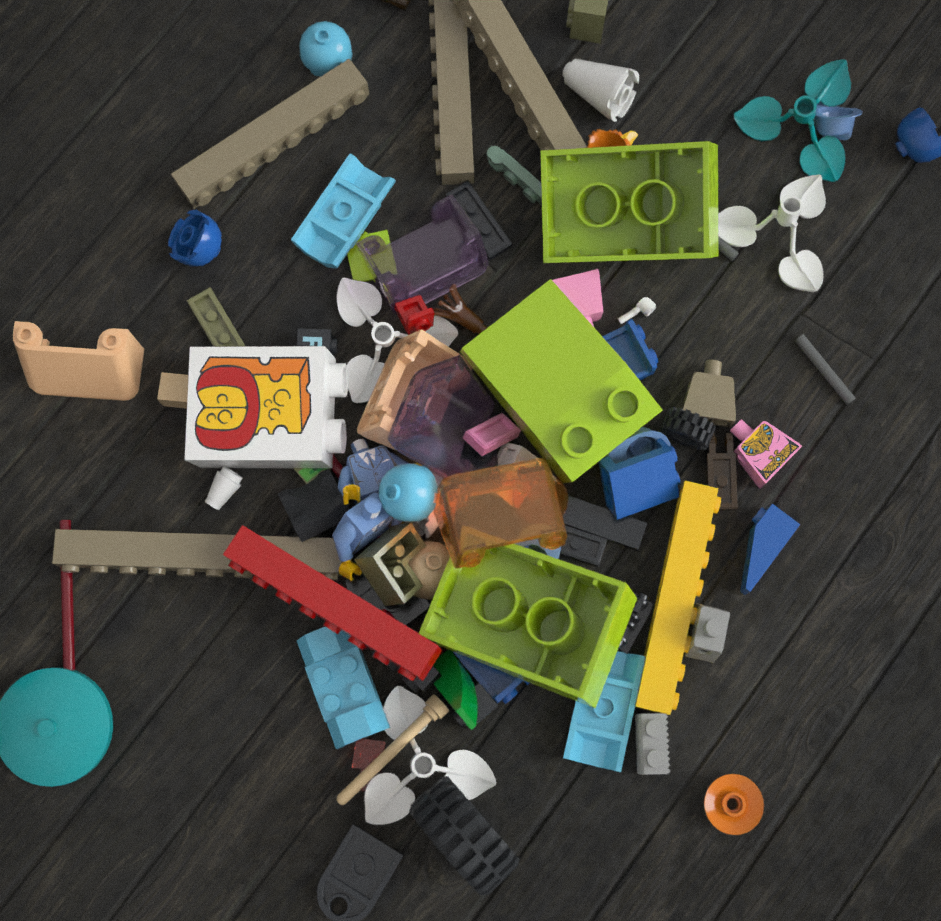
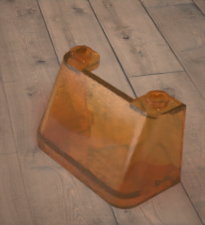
(498, 509)

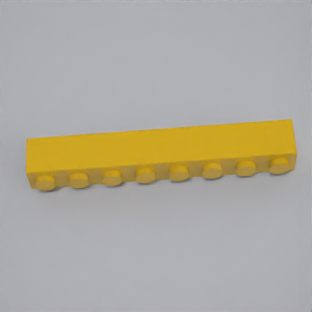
(676, 597)

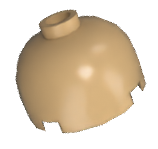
(429, 567)

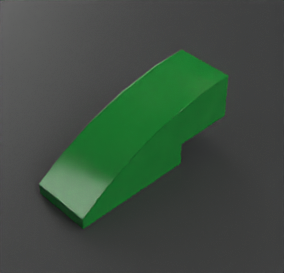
(457, 687)

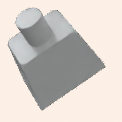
(708, 633)

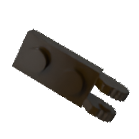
(722, 472)

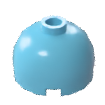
(324, 47)
(408, 492)

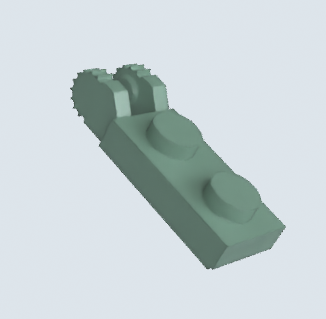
(515, 173)

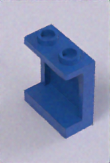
(630, 346)
(640, 480)
(496, 683)

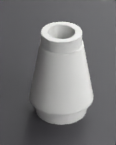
(223, 487)

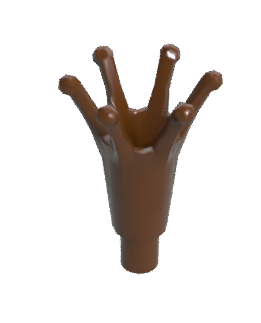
(460, 312)

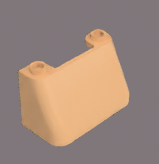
(403, 361)
(98, 373)

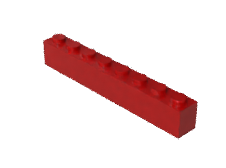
(333, 603)

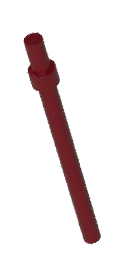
(67, 612)

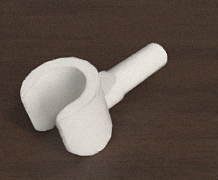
(645, 305)

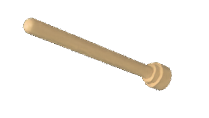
(433, 710)

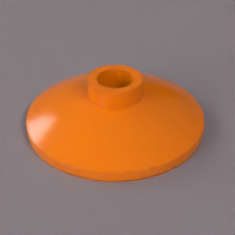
(748, 808)

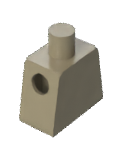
(711, 395)

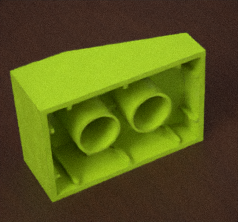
(630, 202)
(560, 381)
(533, 619)

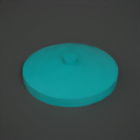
(54, 726)

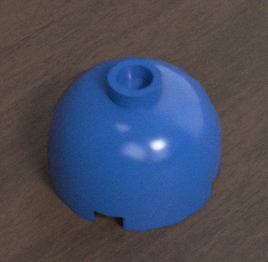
(918, 137)
(195, 239)

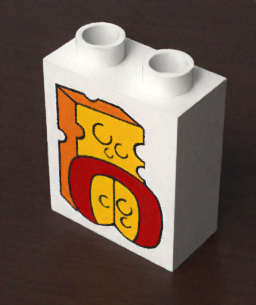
(264, 407)

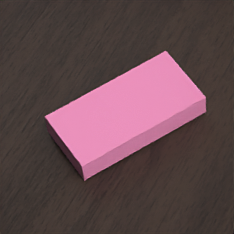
(491, 434)

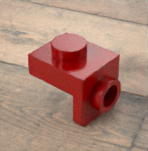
(414, 314)

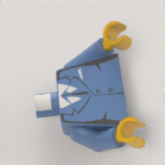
(365, 471)
(358, 529)

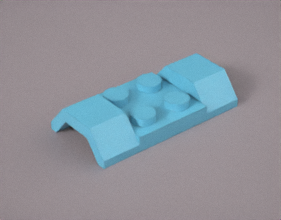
(342, 213)
(342, 686)
(601, 733)

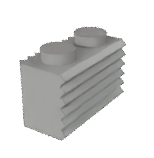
(652, 743)

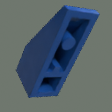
(765, 542)

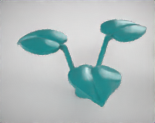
(827, 84)

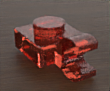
(365, 753)

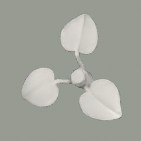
(799, 198)
(356, 304)
(387, 797)

